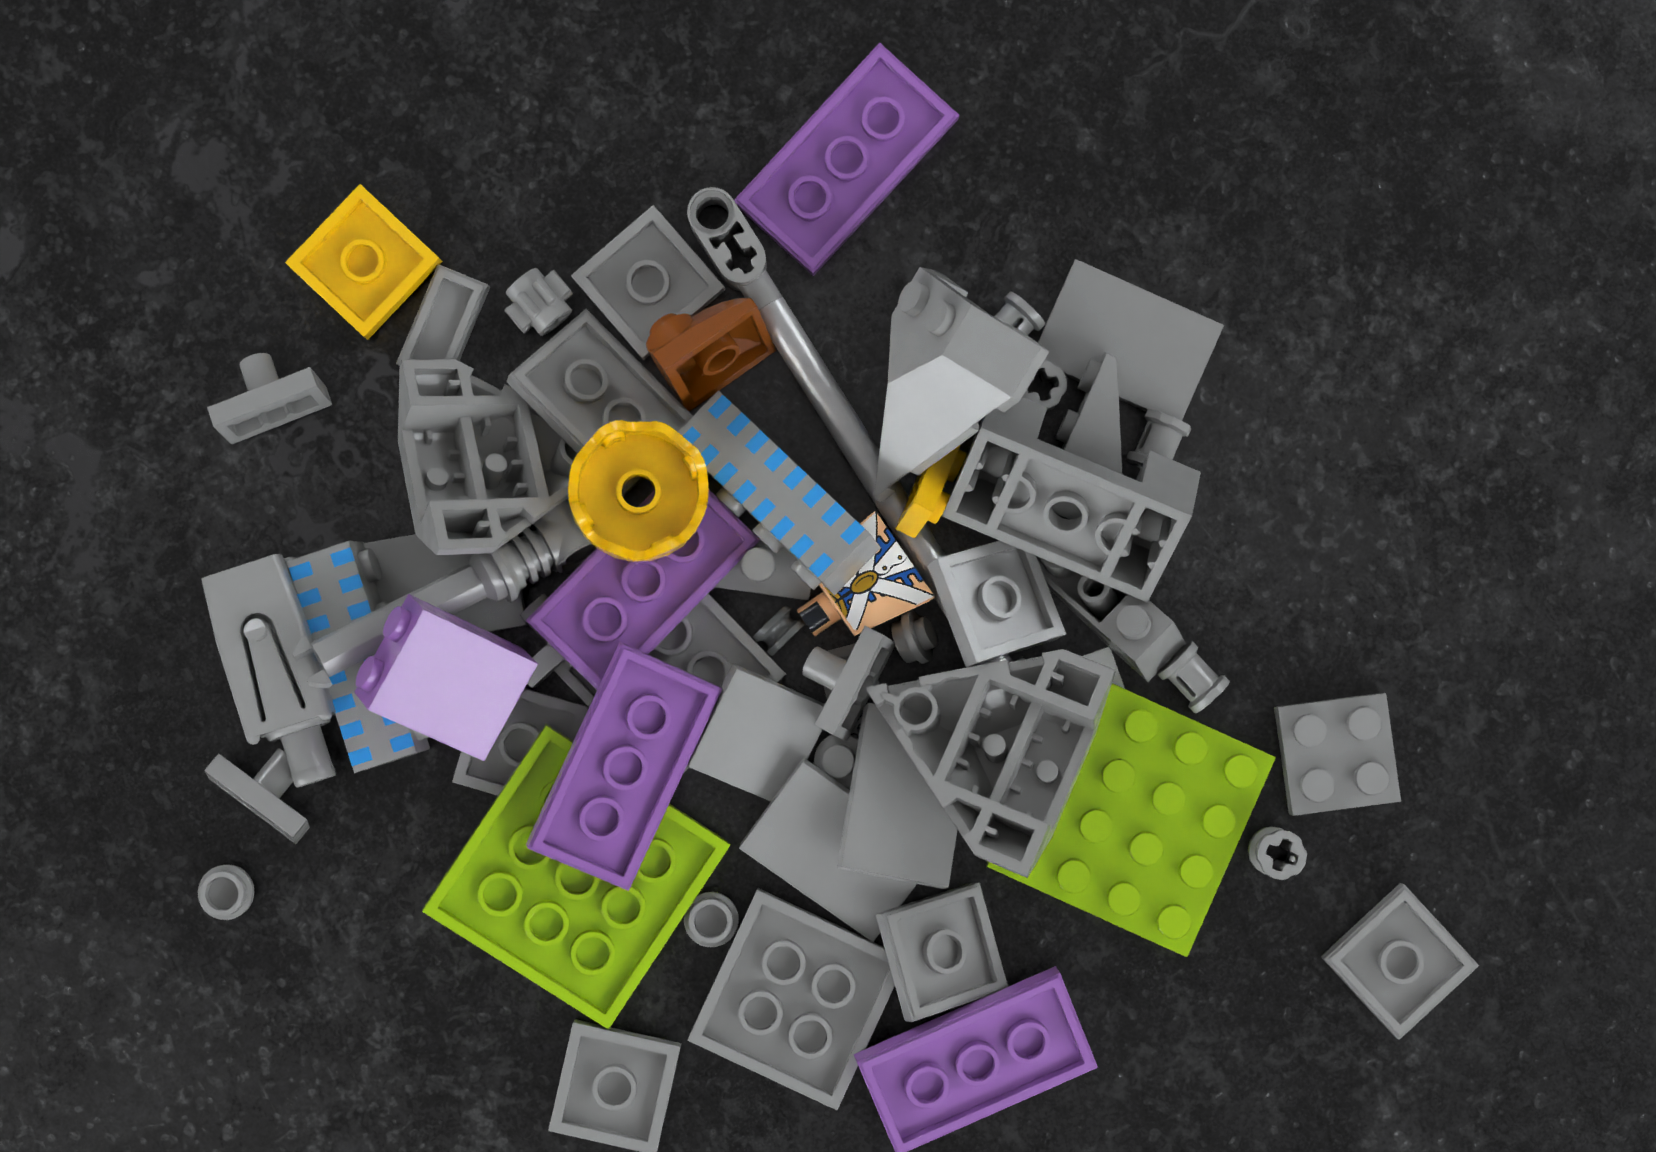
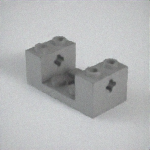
(1124, 524)

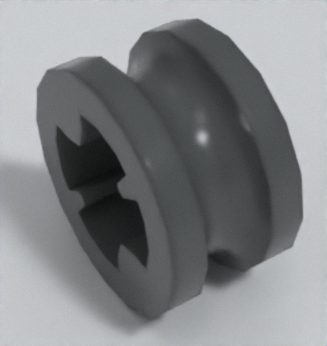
(778, 630)

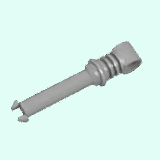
(495, 576)

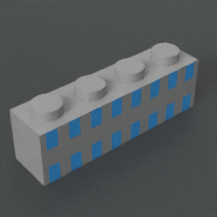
(779, 496)
(334, 591)

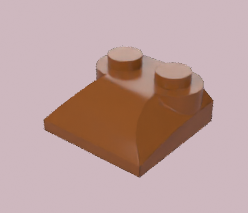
(708, 349)

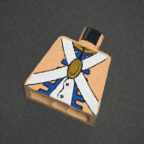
(875, 594)

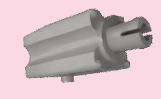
(256, 631)

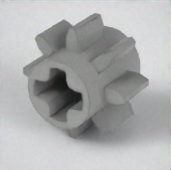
(538, 301)

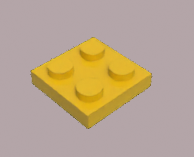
(363, 261)

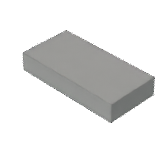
(445, 317)

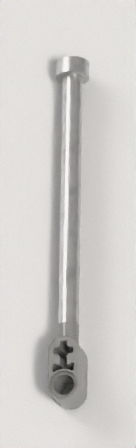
(807, 367)

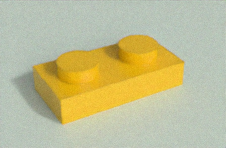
(926, 497)

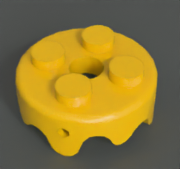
(630, 451)

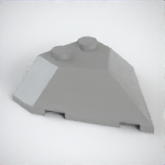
(945, 375)
(474, 458)
(1001, 745)

